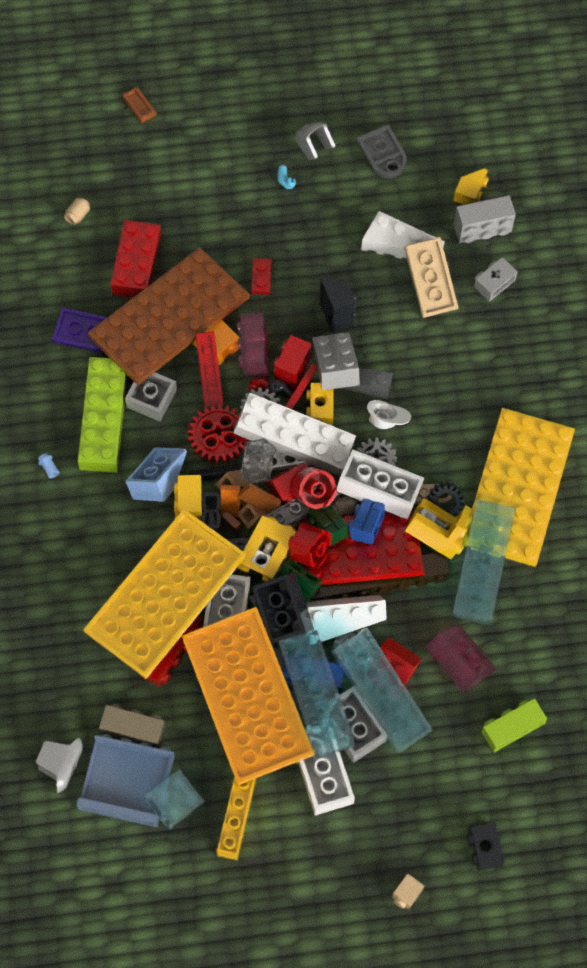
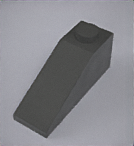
(373, 383)

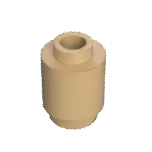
(77, 211)

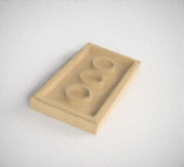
(431, 277)

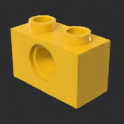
(321, 413)

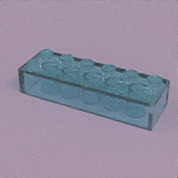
(483, 562)
(381, 690)
(316, 694)

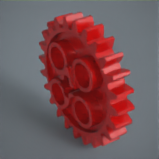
(215, 418)

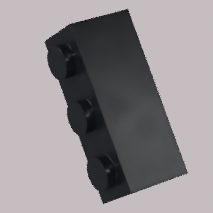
(337, 304)
(283, 608)

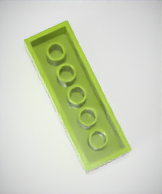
(102, 416)

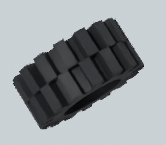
(451, 489)

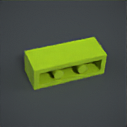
(513, 724)

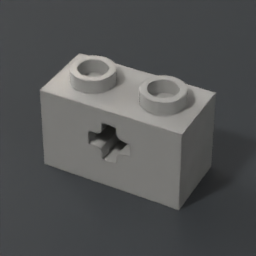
(495, 279)

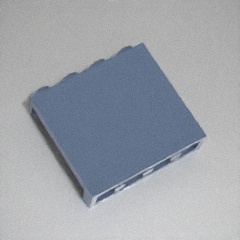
(121, 778)

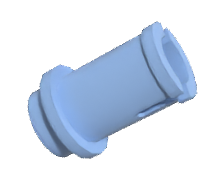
(48, 465)

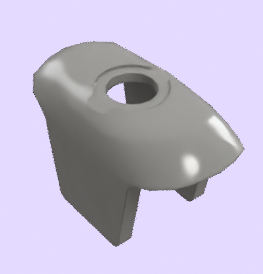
(302, 138)
(59, 761)

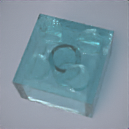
(174, 799)

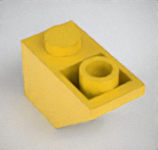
(470, 187)

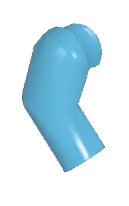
(283, 179)

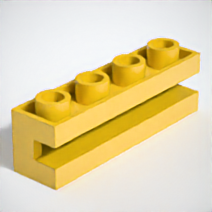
(235, 819)

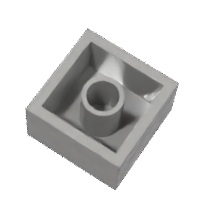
(151, 396)

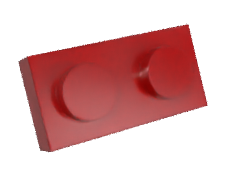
(261, 276)

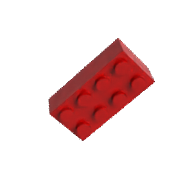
(135, 258)

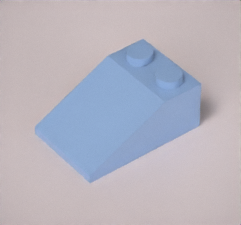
(156, 474)

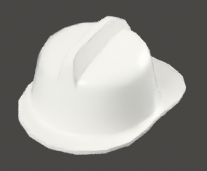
(387, 415)

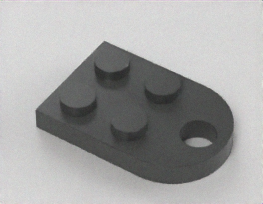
(383, 150)

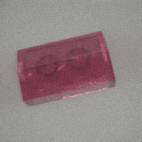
(254, 345)
(460, 657)

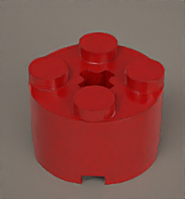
(322, 480)
(309, 545)

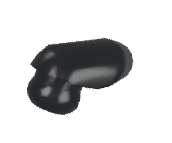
(280, 386)

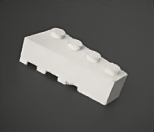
(391, 235)
(345, 615)

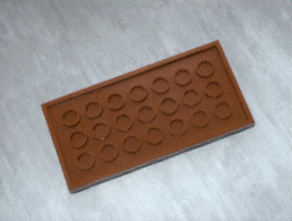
(168, 315)

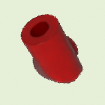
(259, 383)

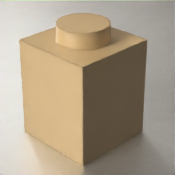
(407, 892)

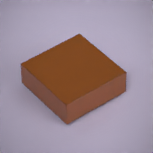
(231, 523)

